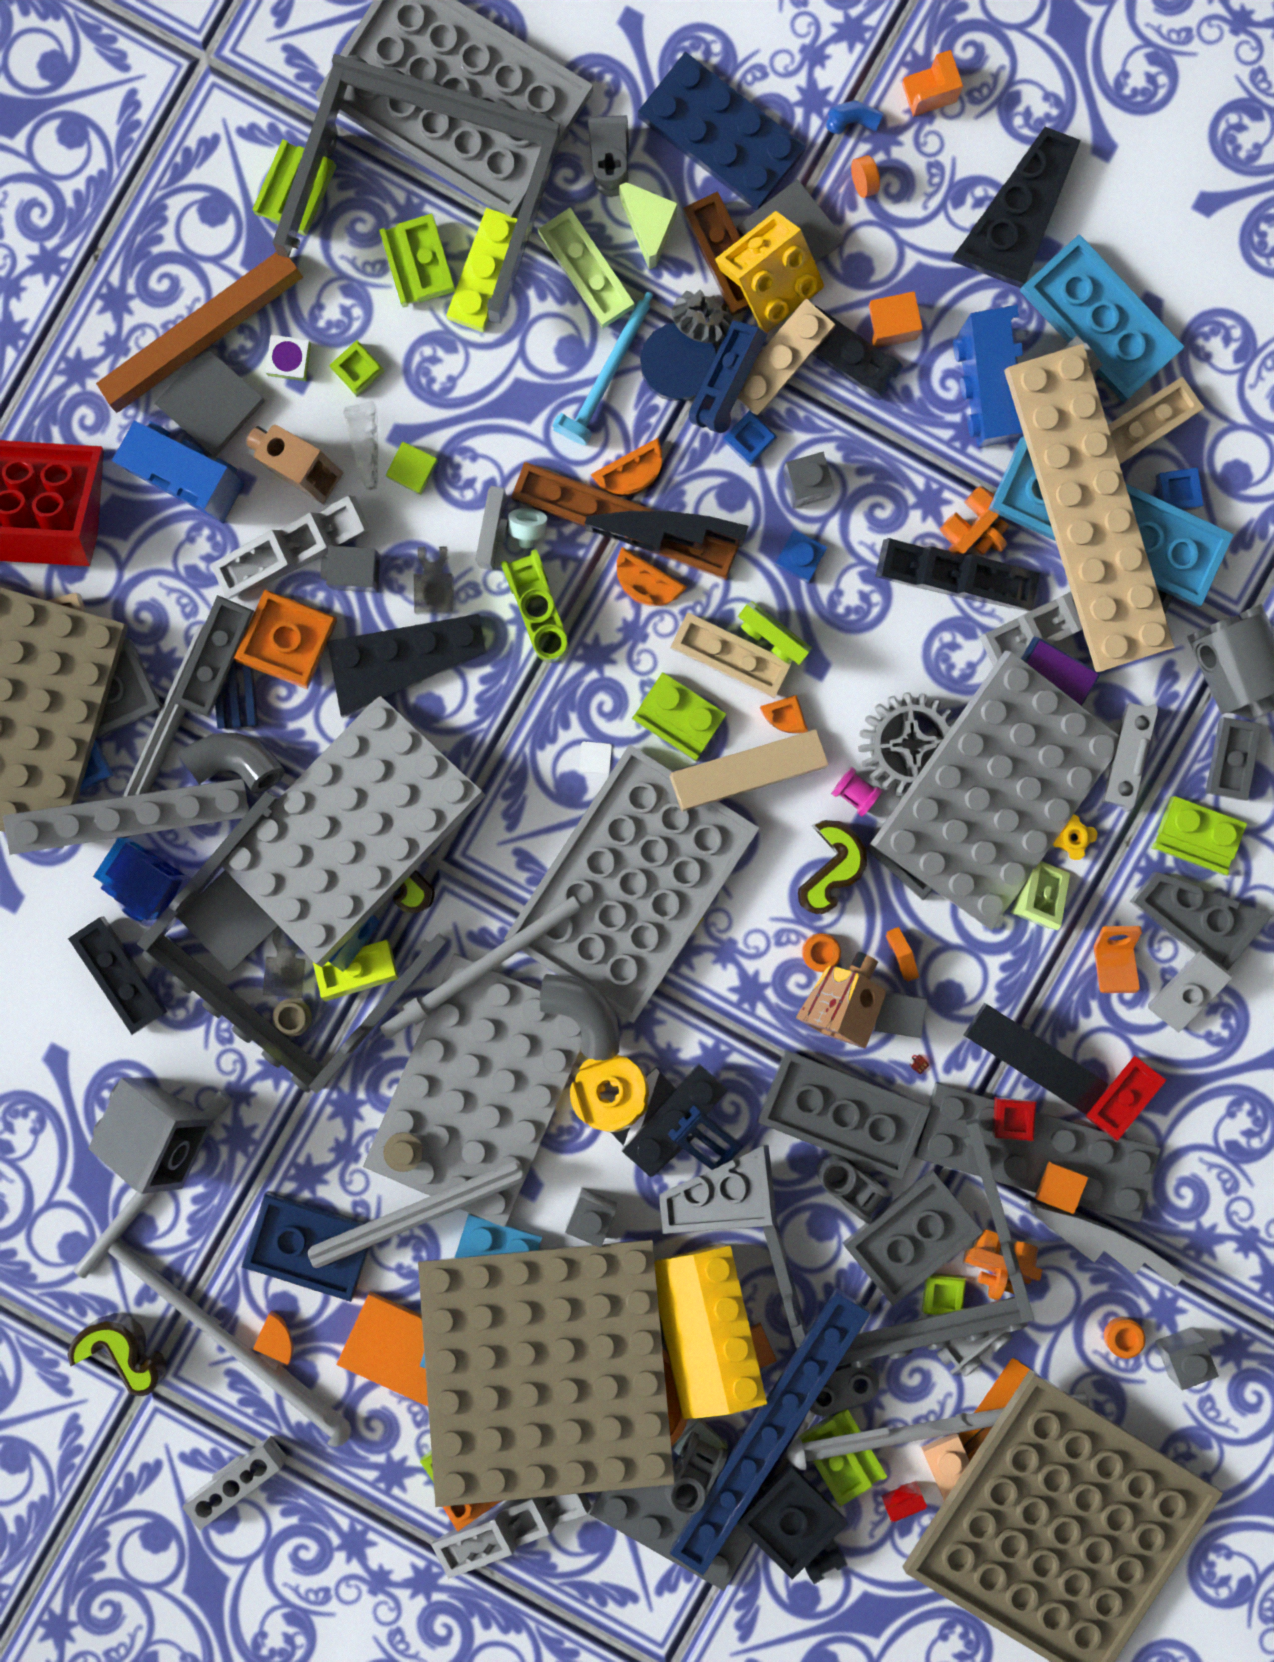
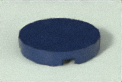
(675, 363)

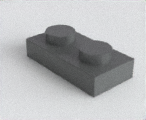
(1233, 759)

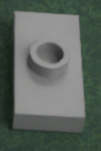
(493, 528)
(1190, 991)

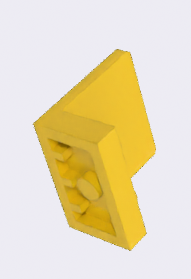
(772, 269)

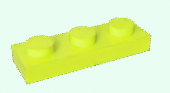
(481, 271)

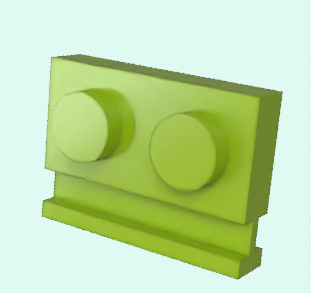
(279, 181)
(417, 260)
(786, 643)
(679, 716)
(1199, 835)
(847, 1473)

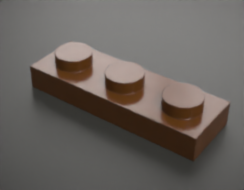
(715, 234)

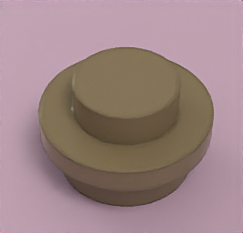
(292, 1017)
(403, 1152)

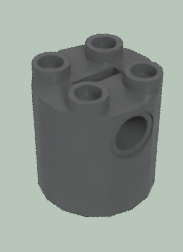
(1238, 662)

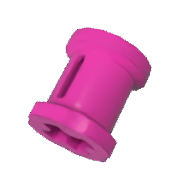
(856, 791)

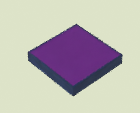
(1061, 669)

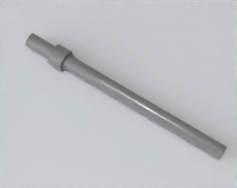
(419, 1009)
(134, 1206)

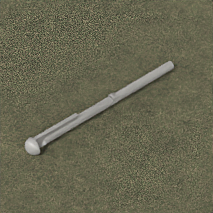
(279, 1379)
(801, 1452)

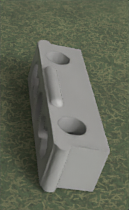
(1130, 756)
(235, 1470)

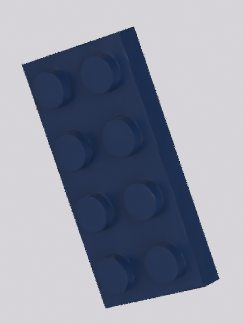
(721, 131)

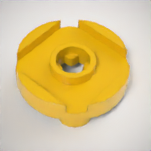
(629, 1103)

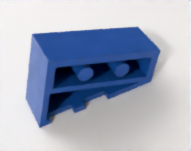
(986, 350)
(179, 469)

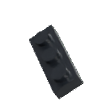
(117, 975)
(651, 1143)

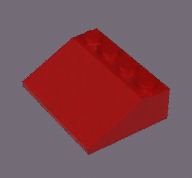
(49, 502)

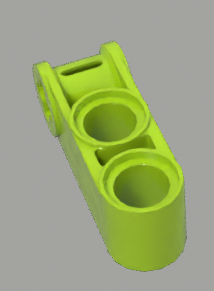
(529, 582)

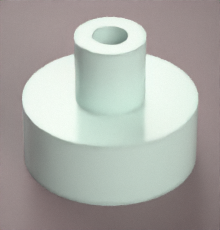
(527, 526)

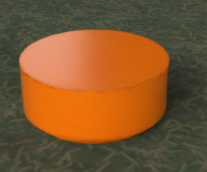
(865, 176)
(821, 952)
(1124, 1337)

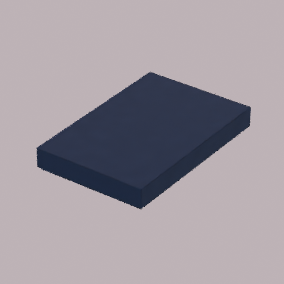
(285, 1234)

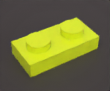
(370, 968)

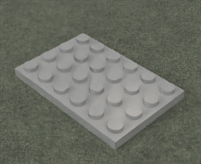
(461, 53)
(997, 790)
(351, 830)
(640, 882)
(479, 1087)

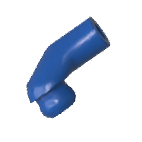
(852, 112)

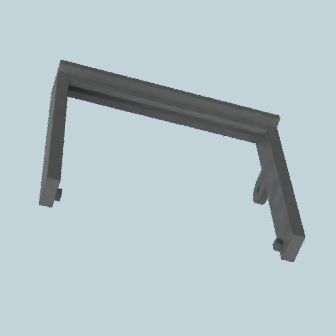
(431, 96)
(221, 1000)
(931, 1331)

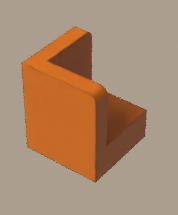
(933, 86)
(895, 319)

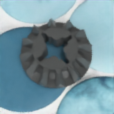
(692, 322)

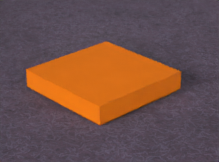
(285, 639)

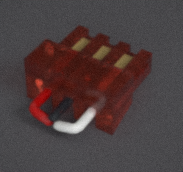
(919, 1064)

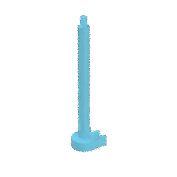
(576, 429)

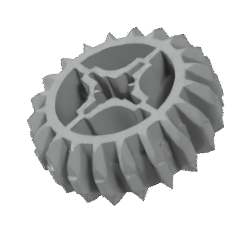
(910, 727)

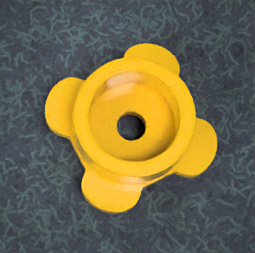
(1084, 836)

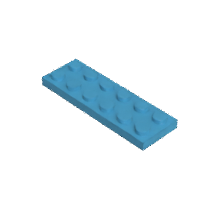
(1178, 545)

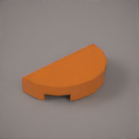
(631, 472)
(645, 582)

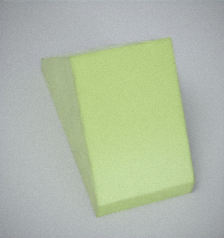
(649, 218)
(1043, 896)

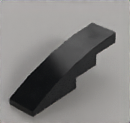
(650, 528)
(957, 574)
(1035, 1059)

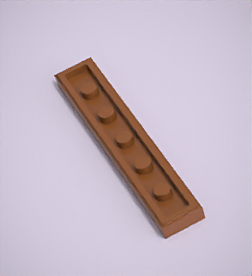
(198, 331)
(576, 501)

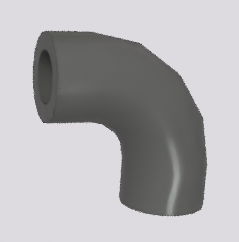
(233, 753)
(588, 1009)

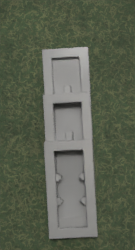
(290, 547)
(1049, 622)
(1095, 1237)
(504, 1529)

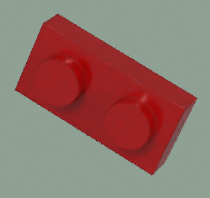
(1125, 1098)

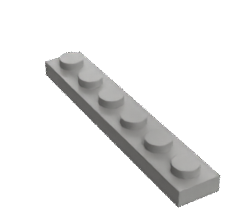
(125, 816)

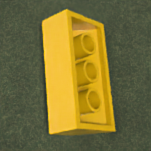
(707, 1333)

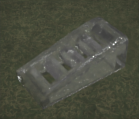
(363, 431)

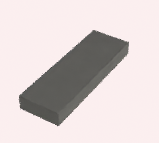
(213, 656)

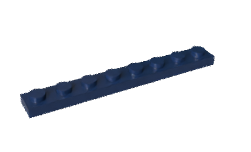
(770, 1430)

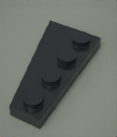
(1014, 223)
(400, 658)

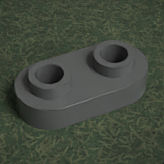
(843, 1393)

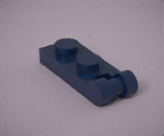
(727, 377)

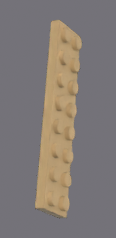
(1089, 507)

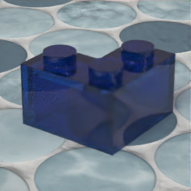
(139, 880)

